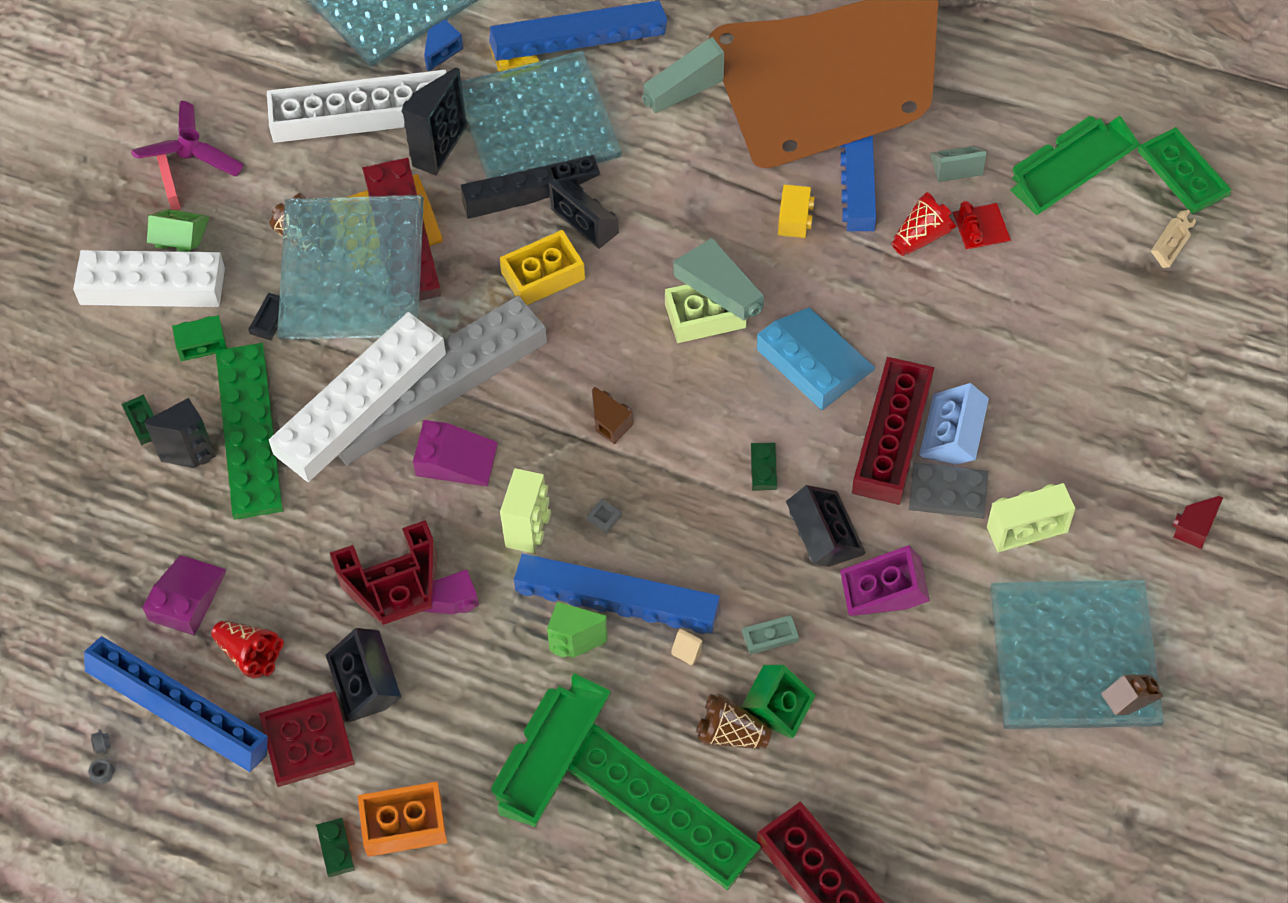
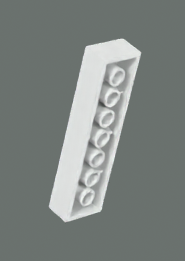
(342, 106)
(357, 397)

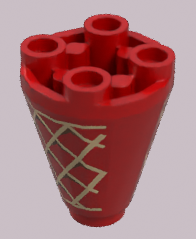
(923, 225)
(248, 647)

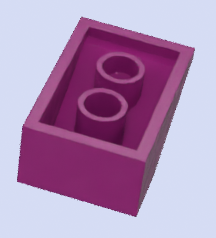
(453, 454)
(885, 583)
(183, 594)

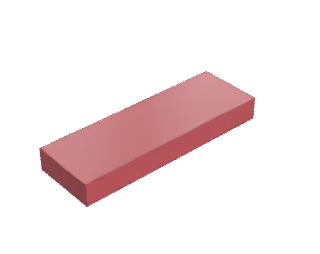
(168, 182)

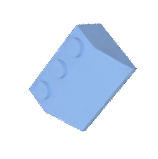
(954, 425)

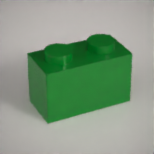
(199, 337)

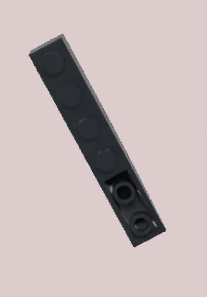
(523, 186)

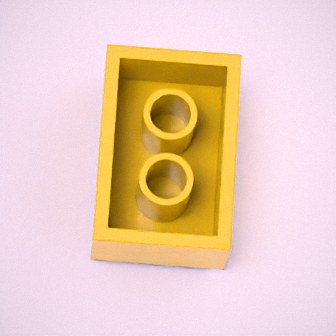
(542, 268)

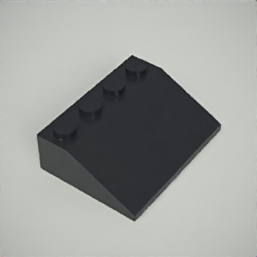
(435, 121)

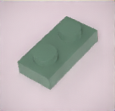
(770, 635)

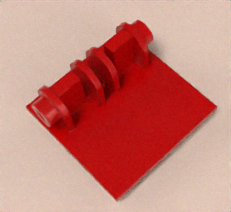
(980, 225)

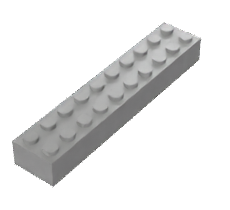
(469, 360)

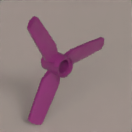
(189, 146)

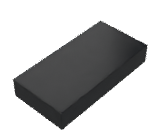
(266, 319)

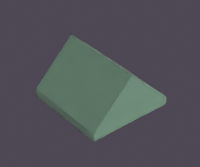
(958, 163)

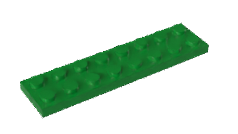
(247, 431)
(663, 808)

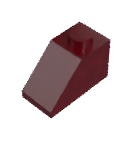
(1196, 521)

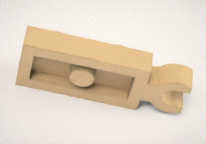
(1173, 239)

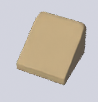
(687, 647)

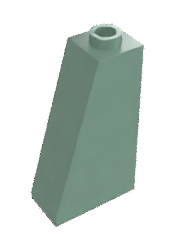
(686, 77)
(719, 279)

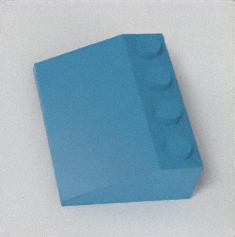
(813, 356)

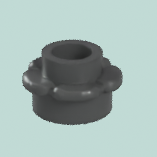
(100, 742)
(98, 765)

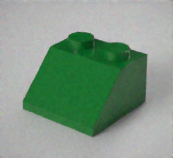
(779, 699)

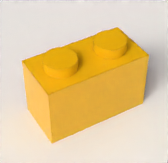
(794, 211)

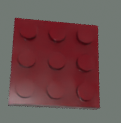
(306, 739)

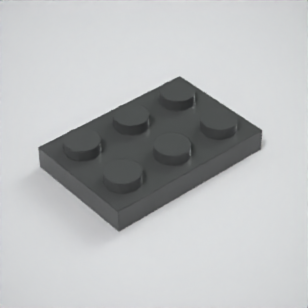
(948, 490)

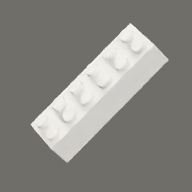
(149, 278)

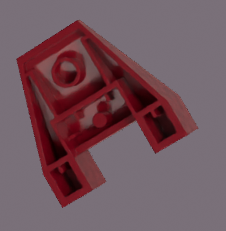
(395, 586)

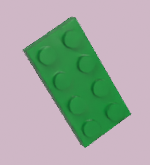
(1184, 170)

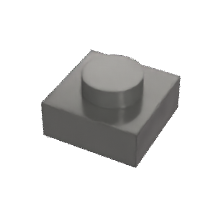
(604, 516)

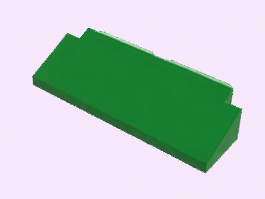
(1080, 156)
(553, 741)

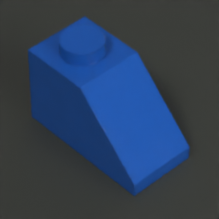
(441, 44)

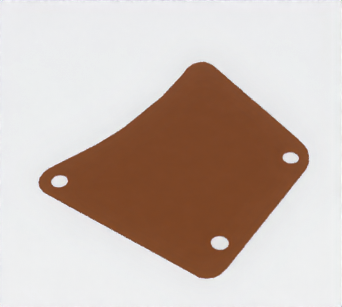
(829, 75)

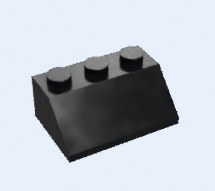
(583, 212)
(180, 436)
(824, 526)
(363, 674)

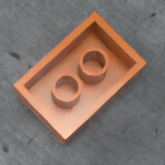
(402, 819)

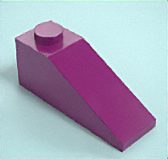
(454, 594)

